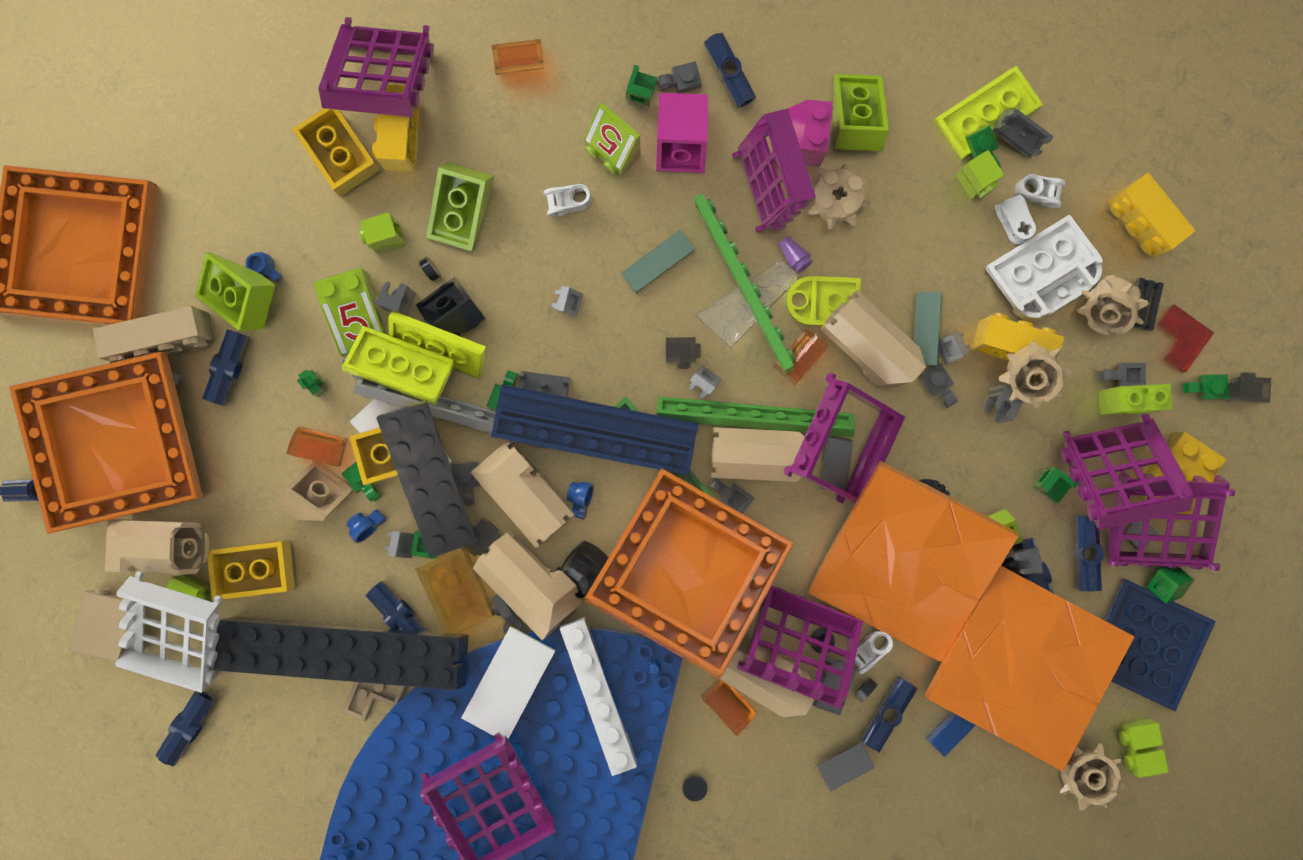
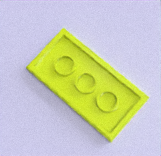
(985, 108)
(467, 354)
(398, 365)

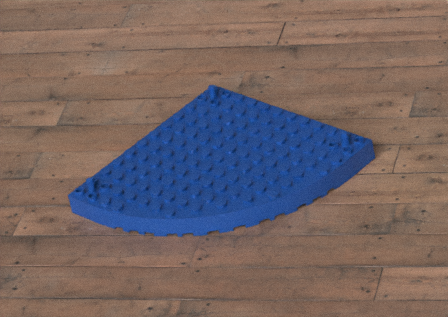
(555, 739)

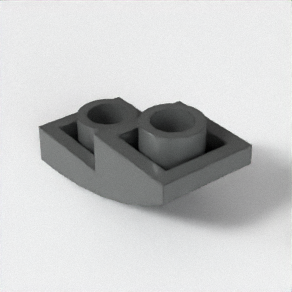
(837, 461)

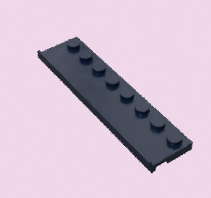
(594, 429)

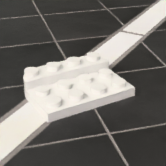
(1047, 271)

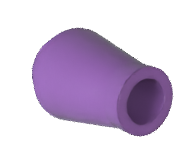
(795, 255)

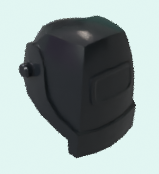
(584, 566)

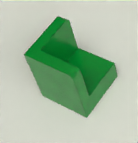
(640, 87)
(1054, 484)
(1170, 584)

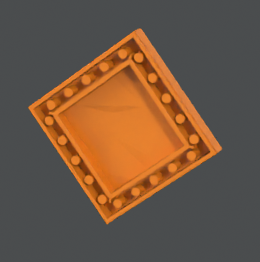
(73, 245)
(106, 442)
(911, 561)
(689, 573)
(1029, 667)

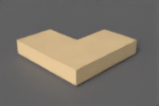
(364, 694)

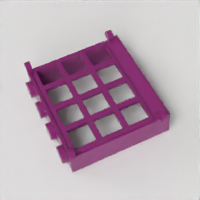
(369, 100)
(762, 175)
(1125, 439)
(1215, 491)
(811, 613)
(522, 784)

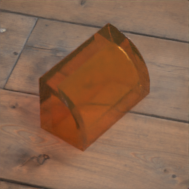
(518, 56)
(807, 350)
(317, 446)
(729, 706)

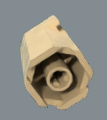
(874, 342)
(754, 454)
(521, 494)
(155, 546)
(527, 586)
(772, 696)

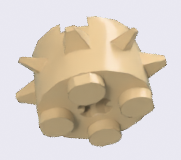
(848, 186)
(1113, 306)
(1035, 388)
(1104, 775)

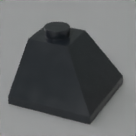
(450, 308)

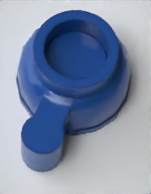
(263, 264)
(580, 495)
(363, 527)

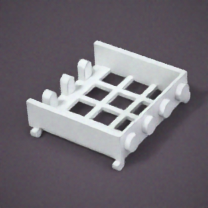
(135, 659)

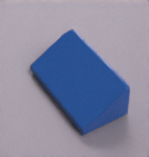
(950, 733)

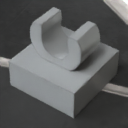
(568, 301)
(953, 347)
(705, 380)
(400, 544)

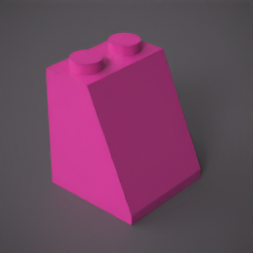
(812, 127)
(682, 132)

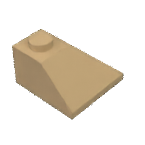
(314, 494)

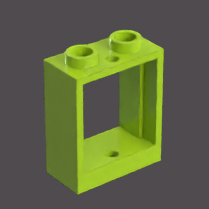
(1135, 399)

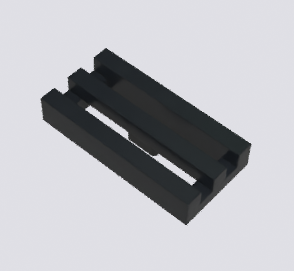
(1158, 287)

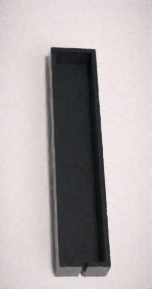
(342, 653)

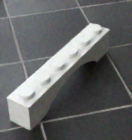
(598, 696)

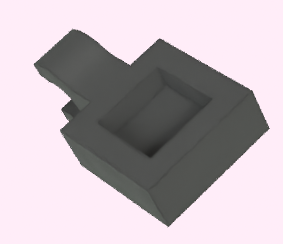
(683, 77)
(1127, 374)
(937, 382)
(466, 480)
(734, 496)
(501, 608)

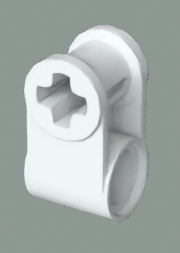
(1045, 190)
(565, 199)
(1014, 216)
(871, 653)

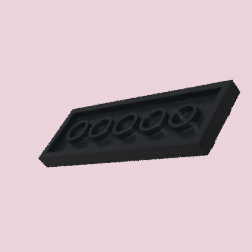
(427, 478)

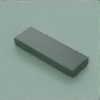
(658, 261)
(928, 325)

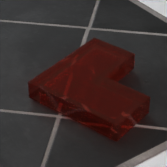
(1189, 334)

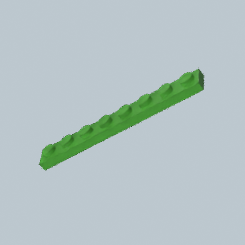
(750, 292)
(749, 415)

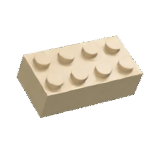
(154, 333)

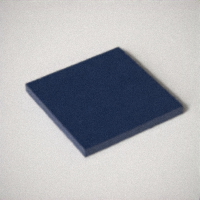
(1164, 643)

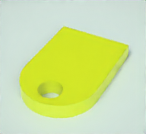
(821, 297)

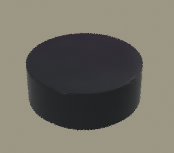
(429, 269)
(819, 634)
(865, 689)
(694, 787)

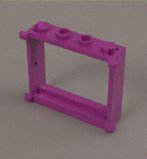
(875, 450)

